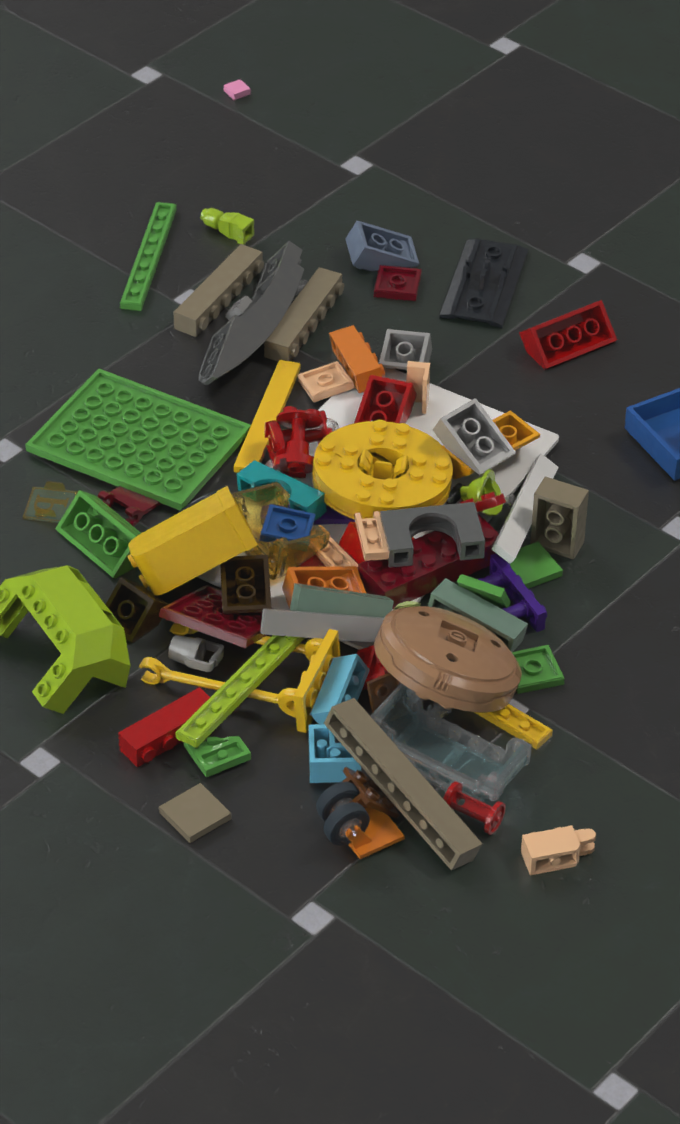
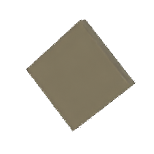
(195, 813)

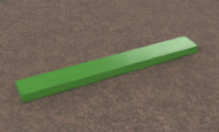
(148, 256)

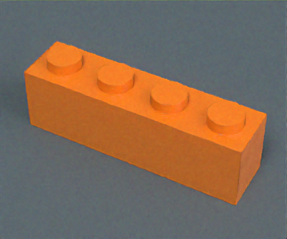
(355, 356)

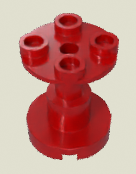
(278, 438)
(296, 460)

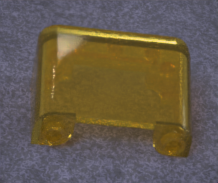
(281, 552)

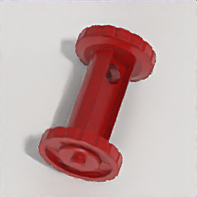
(474, 808)

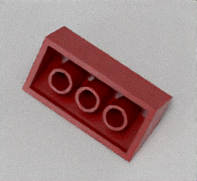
(569, 335)

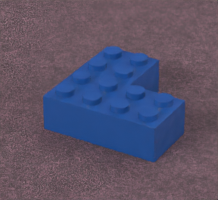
(657, 429)

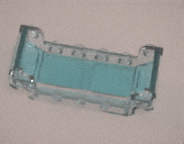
(446, 751)

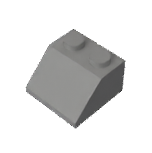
(403, 347)

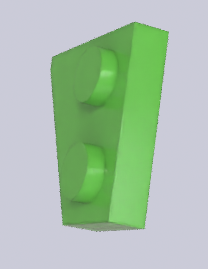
(219, 754)

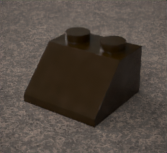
(135, 608)

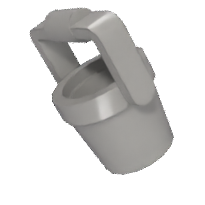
(192, 652)

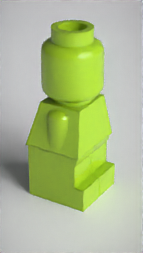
(231, 225)

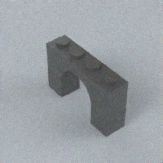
(456, 520)

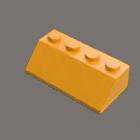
(514, 430)

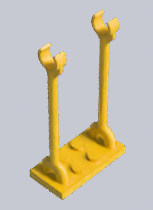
(317, 650)

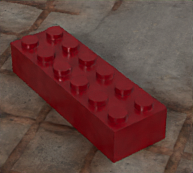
(433, 561)

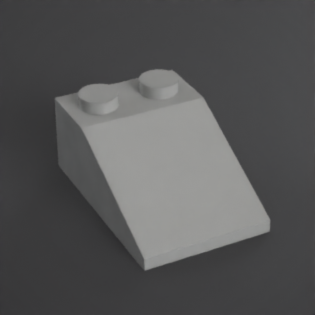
(473, 437)

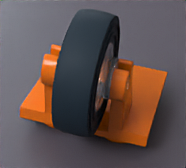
(362, 829)

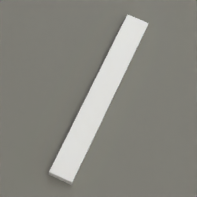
(520, 516)

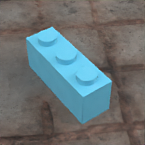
(342, 683)

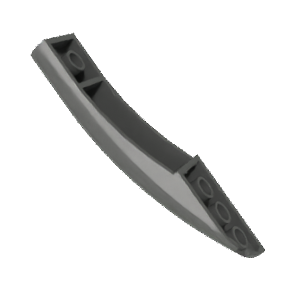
(269, 304)

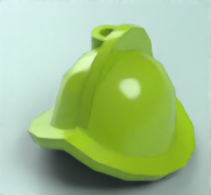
(480, 487)

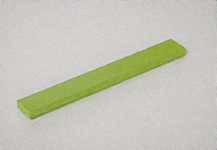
(236, 689)

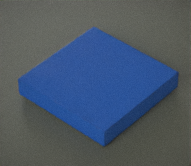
(286, 523)

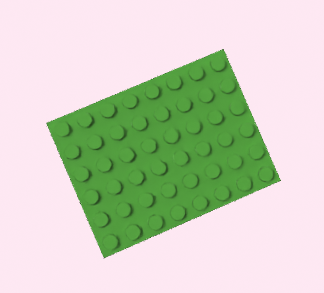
(139, 439)

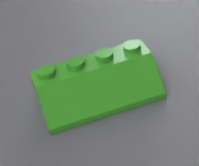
(98, 533)

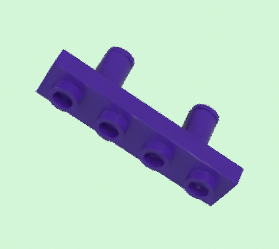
(524, 600)

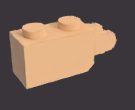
(556, 848)

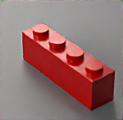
(158, 731)

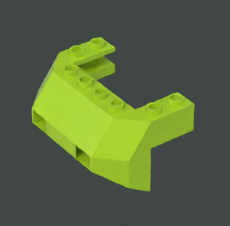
(77, 624)

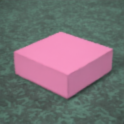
(237, 89)

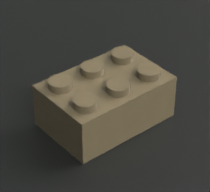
(559, 517)

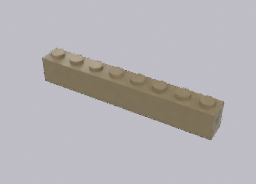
(403, 784)

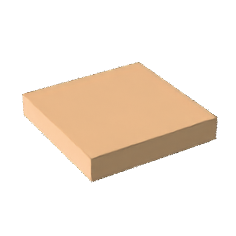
(325, 381)

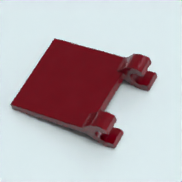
(135, 503)

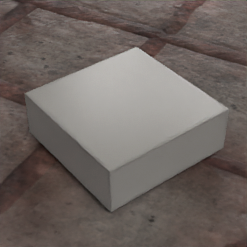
(238, 307)

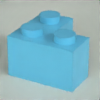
(327, 757)

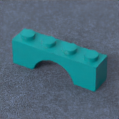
(301, 495)

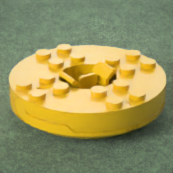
(381, 469)

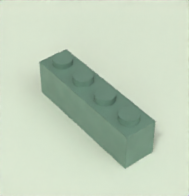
(336, 601)
(463, 602)

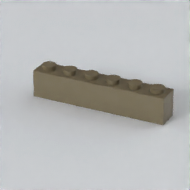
(218, 290)
(304, 315)

